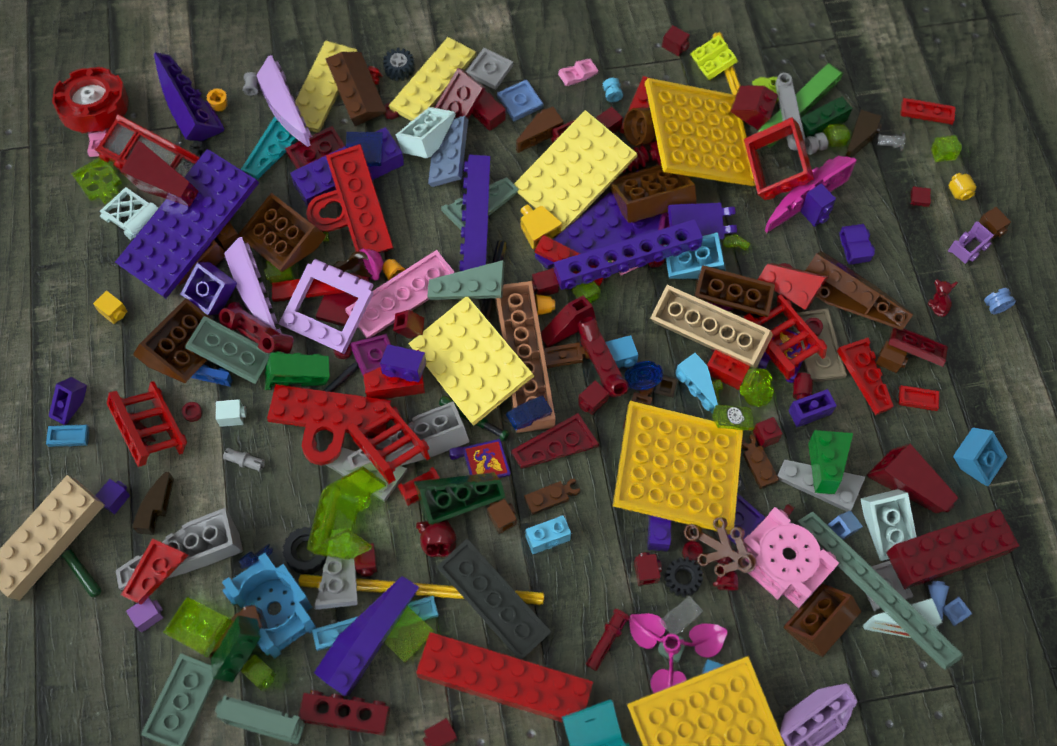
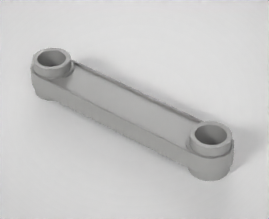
(788, 104)

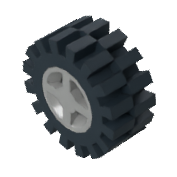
(396, 58)

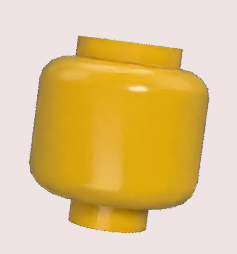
(962, 186)

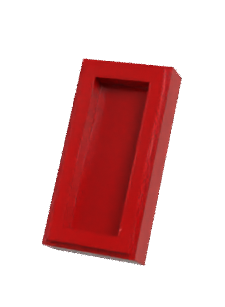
(918, 398)

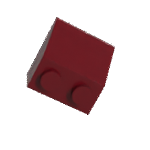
(754, 105)

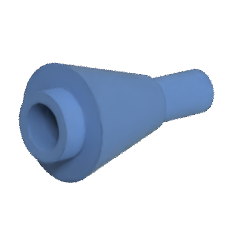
(938, 593)

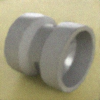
(815, 143)

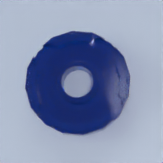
(652, 375)

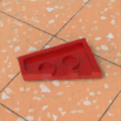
(152, 570)

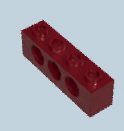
(375, 725)

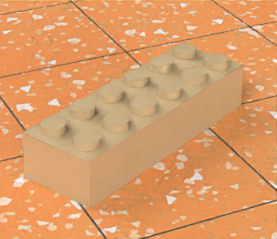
(711, 326)
(45, 536)

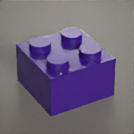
(208, 288)

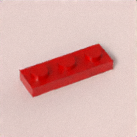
(927, 111)

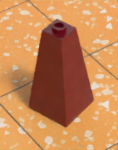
(157, 177)
(909, 472)

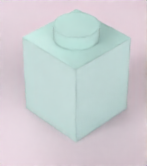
(230, 412)

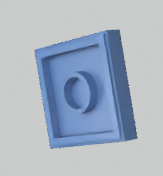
(520, 100)

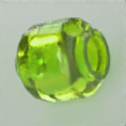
(837, 135)

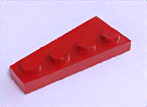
(863, 369)

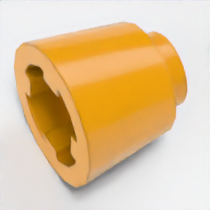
(217, 99)
(392, 268)
(544, 304)

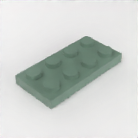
(228, 349)
(180, 702)

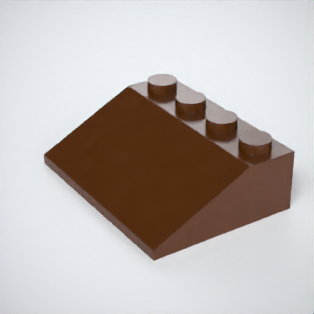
(651, 192)
(281, 234)
(166, 344)

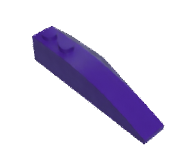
(191, 113)
(363, 638)

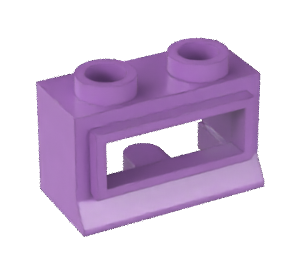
(978, 232)

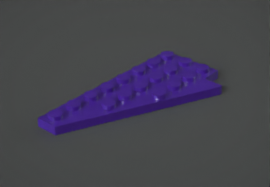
(600, 228)

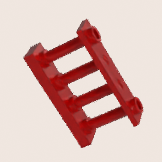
(776, 352)
(133, 436)
(378, 456)

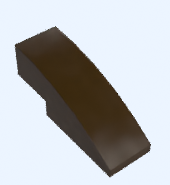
(154, 505)

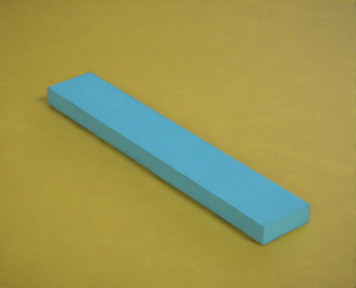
(326, 635)

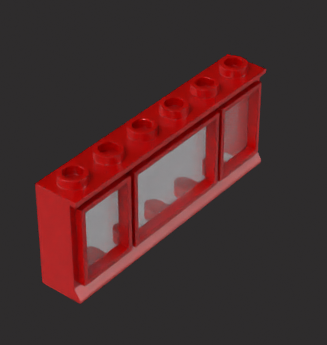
(125, 134)

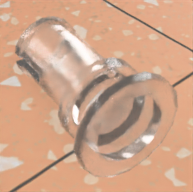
(889, 140)

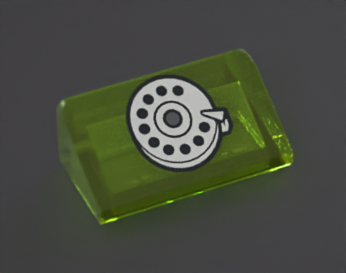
(733, 417)

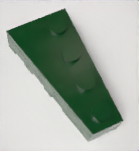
(457, 495)

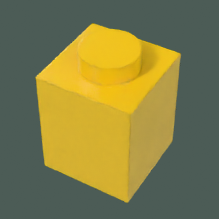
(110, 307)

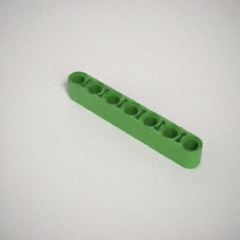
(810, 94)

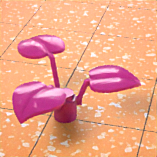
(647, 631)

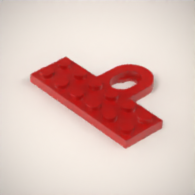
(358, 200)
(324, 411)

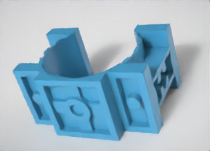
(257, 583)

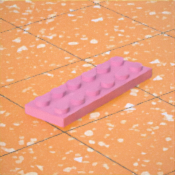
(401, 293)

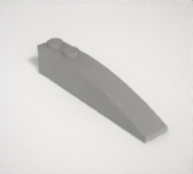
(438, 427)
(203, 539)

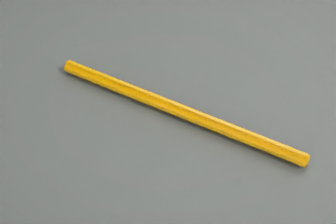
(424, 590)

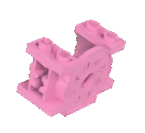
(791, 584)

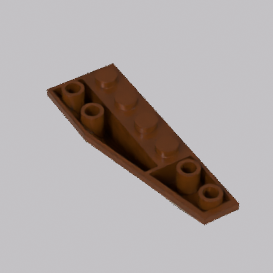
(856, 294)

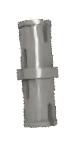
(244, 459)

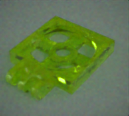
(104, 189)

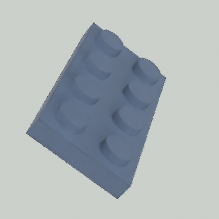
(449, 158)

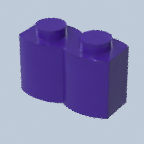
(856, 244)

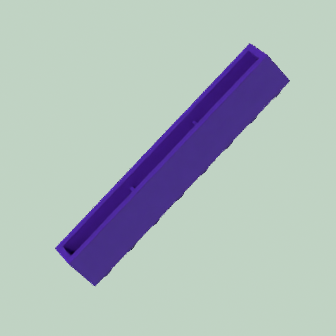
(476, 212)

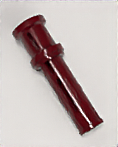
(612, 630)

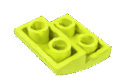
(714, 57)

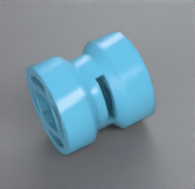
(612, 89)

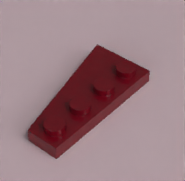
(557, 442)

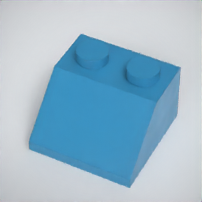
(980, 455)

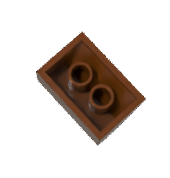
(823, 619)

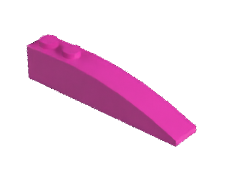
(831, 175)

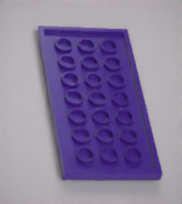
(181, 233)

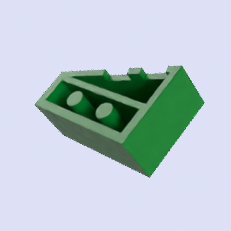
(296, 369)
(828, 459)

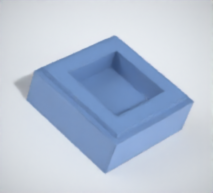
(956, 611)

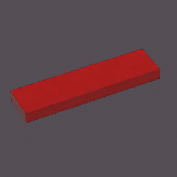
(284, 290)

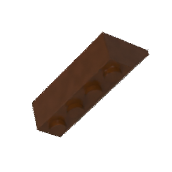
(356, 86)
(734, 291)

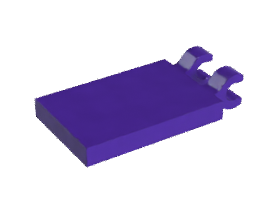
(707, 216)

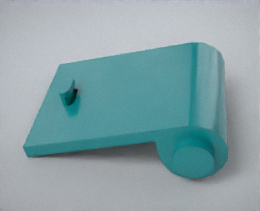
(594, 726)

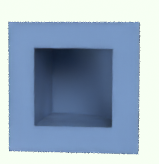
(845, 525)

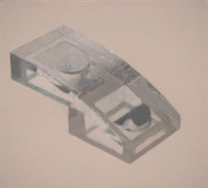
(681, 616)

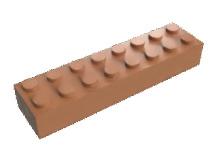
(522, 333)

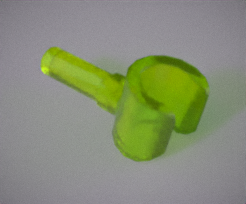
(717, 385)

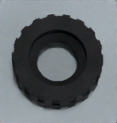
(293, 561)

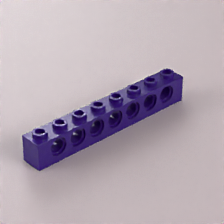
(617, 252)

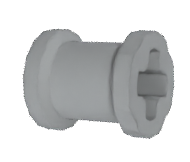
(250, 87)

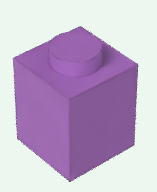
(145, 614)

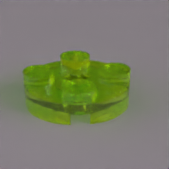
(753, 379)

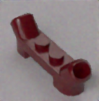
(268, 339)
(601, 357)

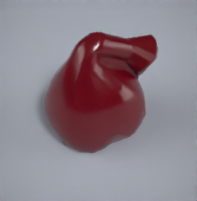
(437, 538)

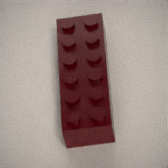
(952, 549)

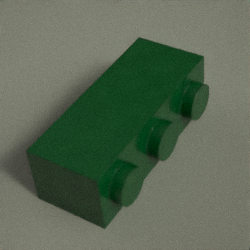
(832, 113)
(235, 648)

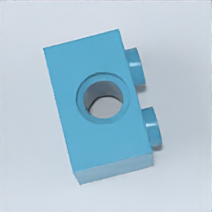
(548, 534)

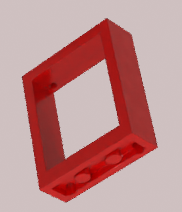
(769, 136)

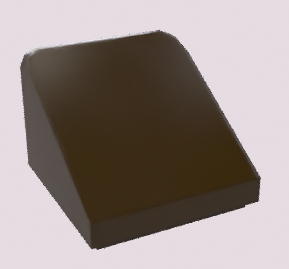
(667, 386)

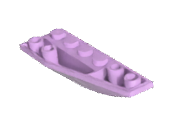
(281, 101)
(246, 275)

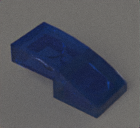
(528, 412)

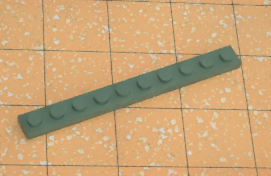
(882, 593)

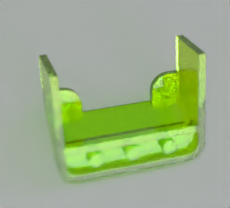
(337, 514)

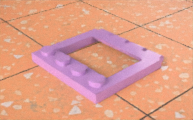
(316, 330)

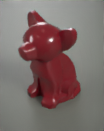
(942, 302)
(729, 581)

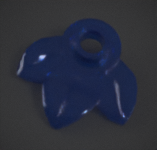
(251, 558)

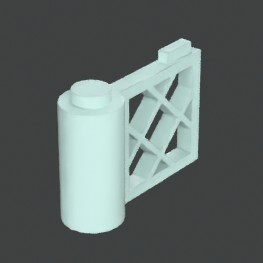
(137, 218)

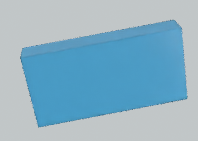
(67, 435)

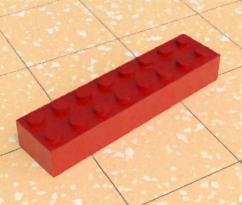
(502, 678)

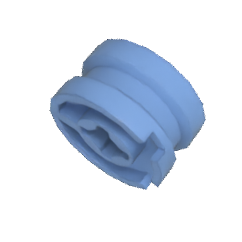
(999, 301)

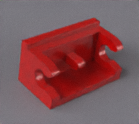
(727, 369)
(408, 489)

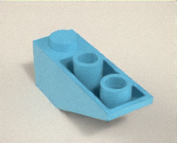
(697, 378)

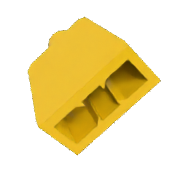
(538, 223)

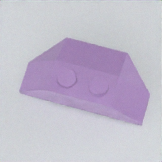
(818, 717)

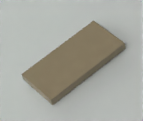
(832, 365)

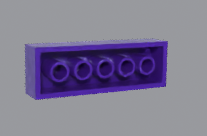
(317, 179)

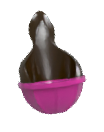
(363, 263)

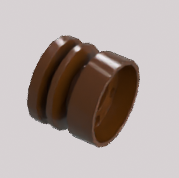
(639, 126)

